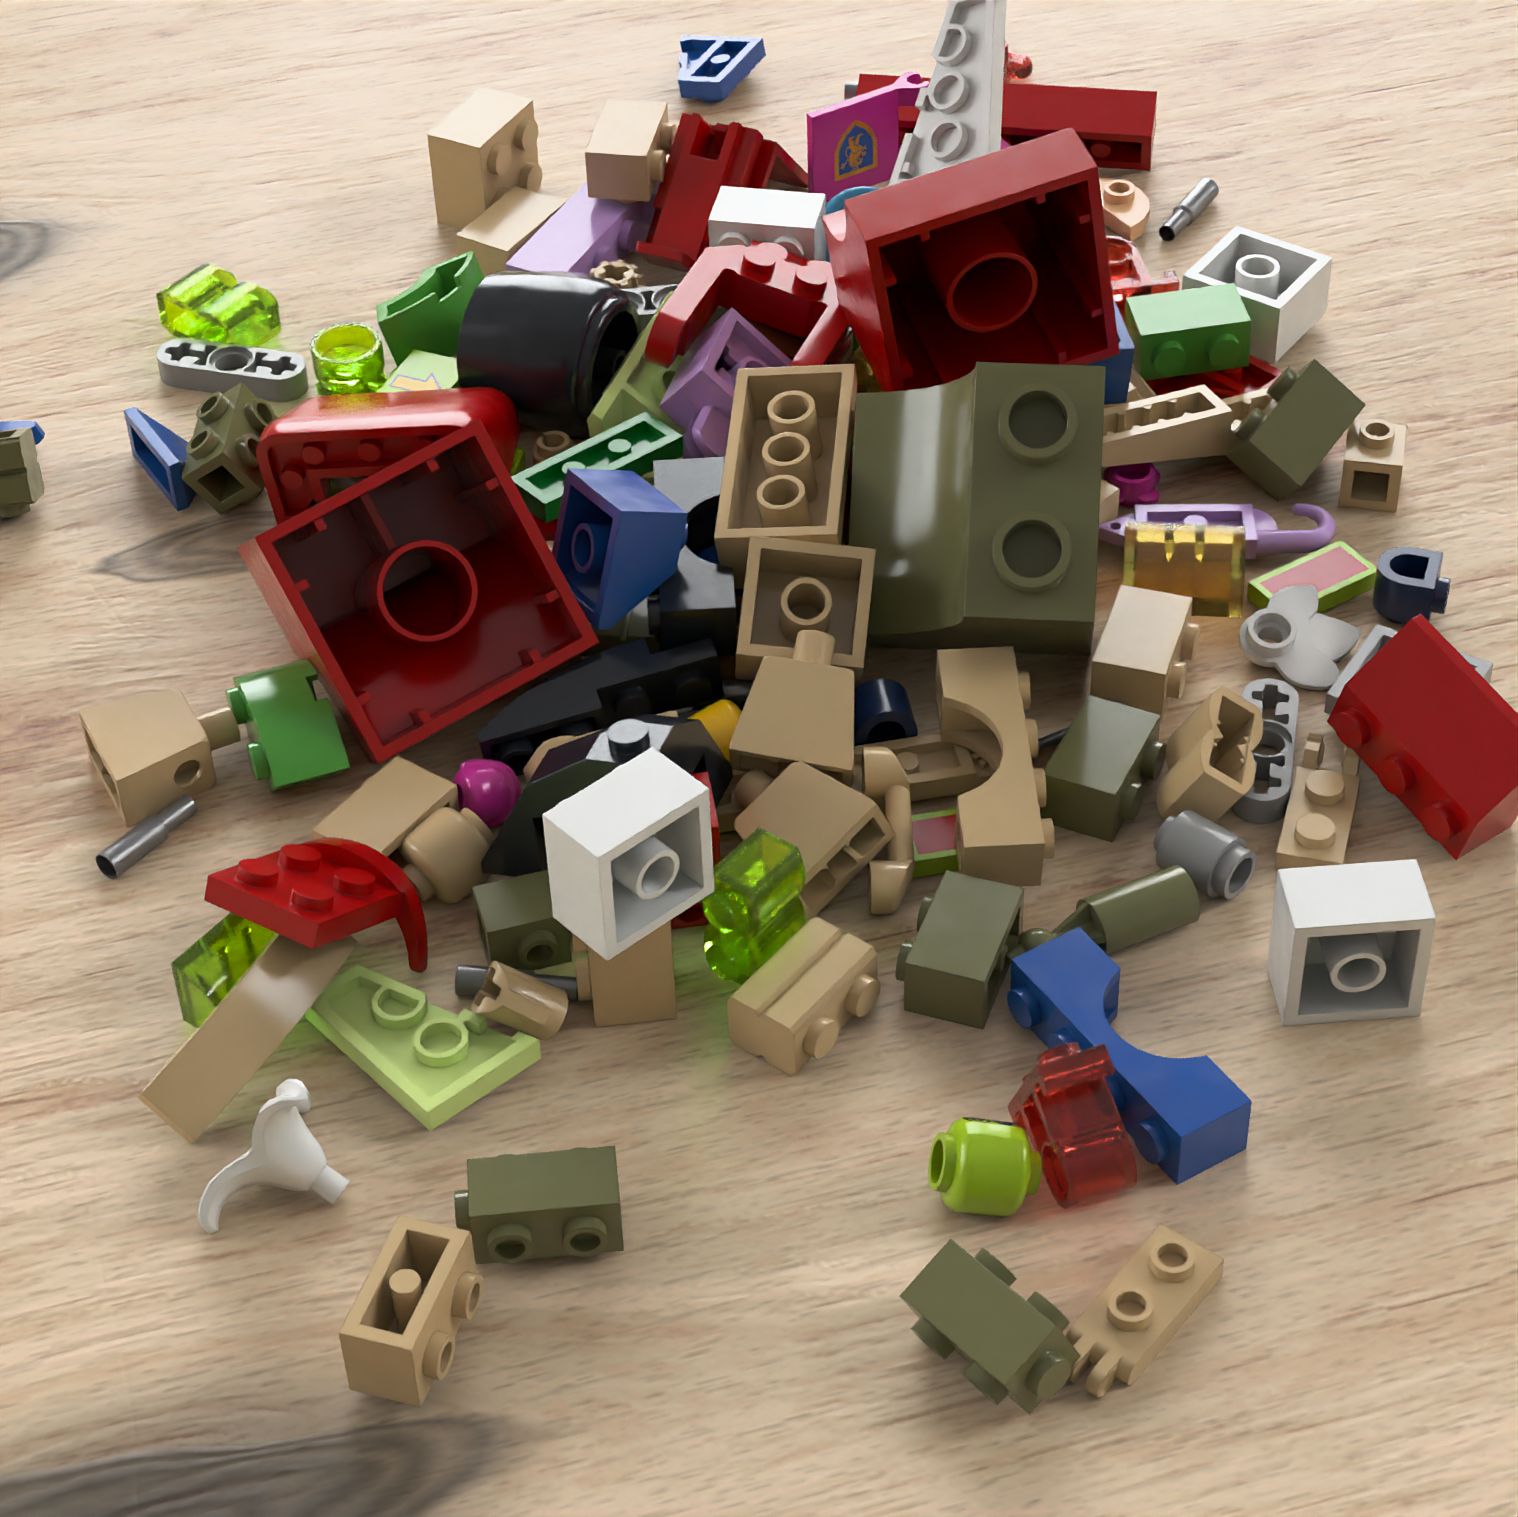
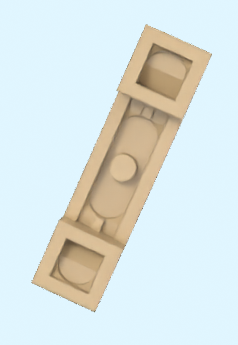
(242, 1032)

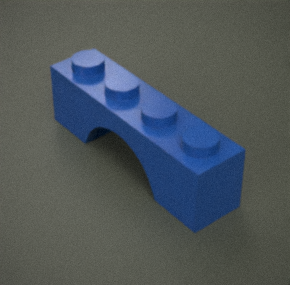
(1175, 1109)

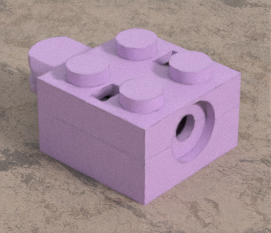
(706, 379)

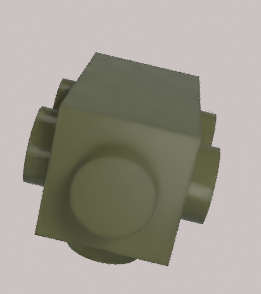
(223, 448)
(542, 1205)
(1008, 1340)

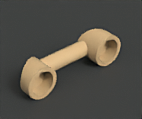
(887, 779)

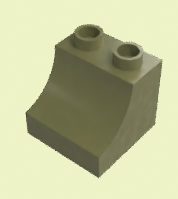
(982, 509)

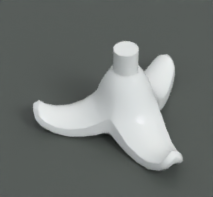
(280, 1156)

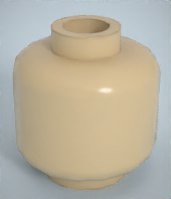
(447, 854)

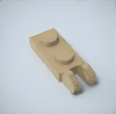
(1319, 810)

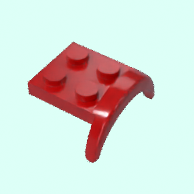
(323, 894)

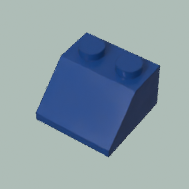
(615, 541)

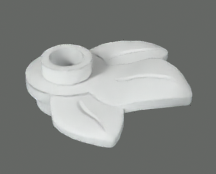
(1305, 640)

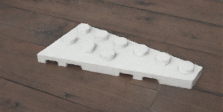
(965, 94)

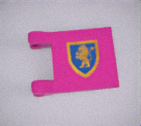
(858, 138)

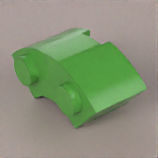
(430, 310)
(289, 728)

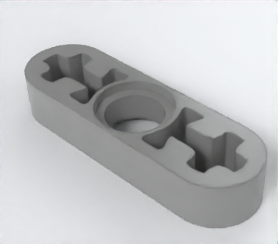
(203, 367)
(1275, 768)

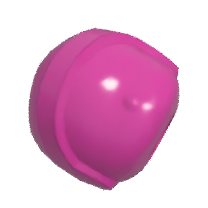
(487, 789)

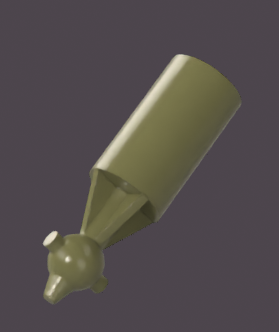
(1126, 913)

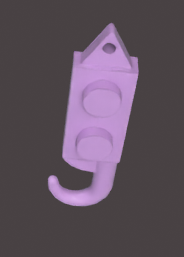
(1260, 529)

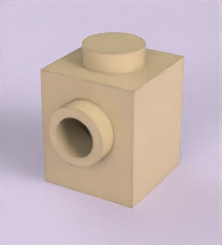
(1373, 465)

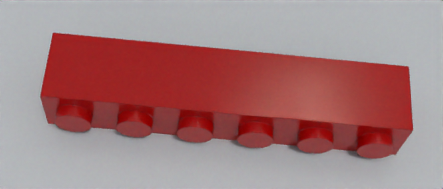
(1111, 123)

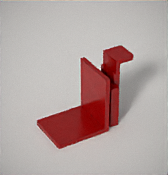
(697, 167)

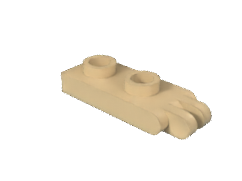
(1141, 1309)

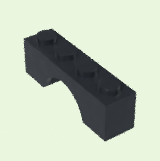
(700, 594)

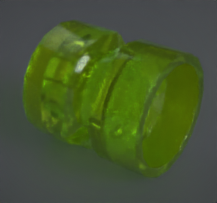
(348, 359)

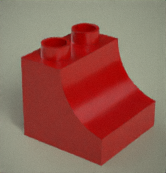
(978, 266)
(420, 592)

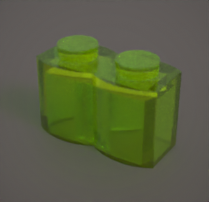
(218, 308)
(753, 905)

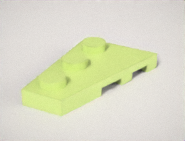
(417, 1050)

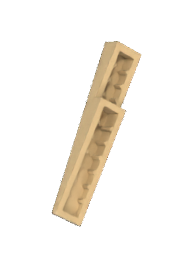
(1176, 426)

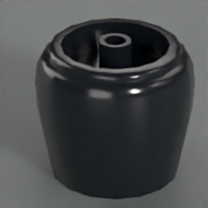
(546, 344)

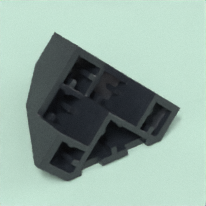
(581, 762)

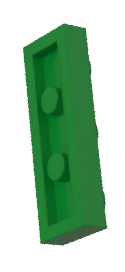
(622, 447)

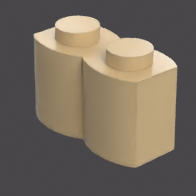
(1211, 757)

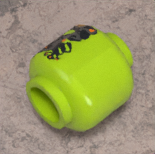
(984, 1167)

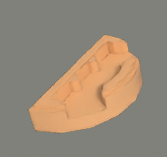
(1124, 208)

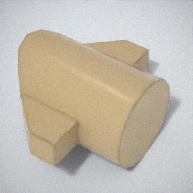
(521, 1001)

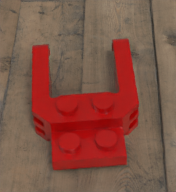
(761, 285)

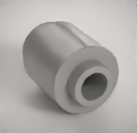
(1207, 852)

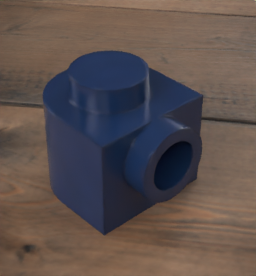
(1410, 584)
(882, 712)

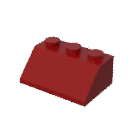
(1434, 736)

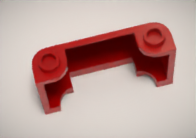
(368, 433)

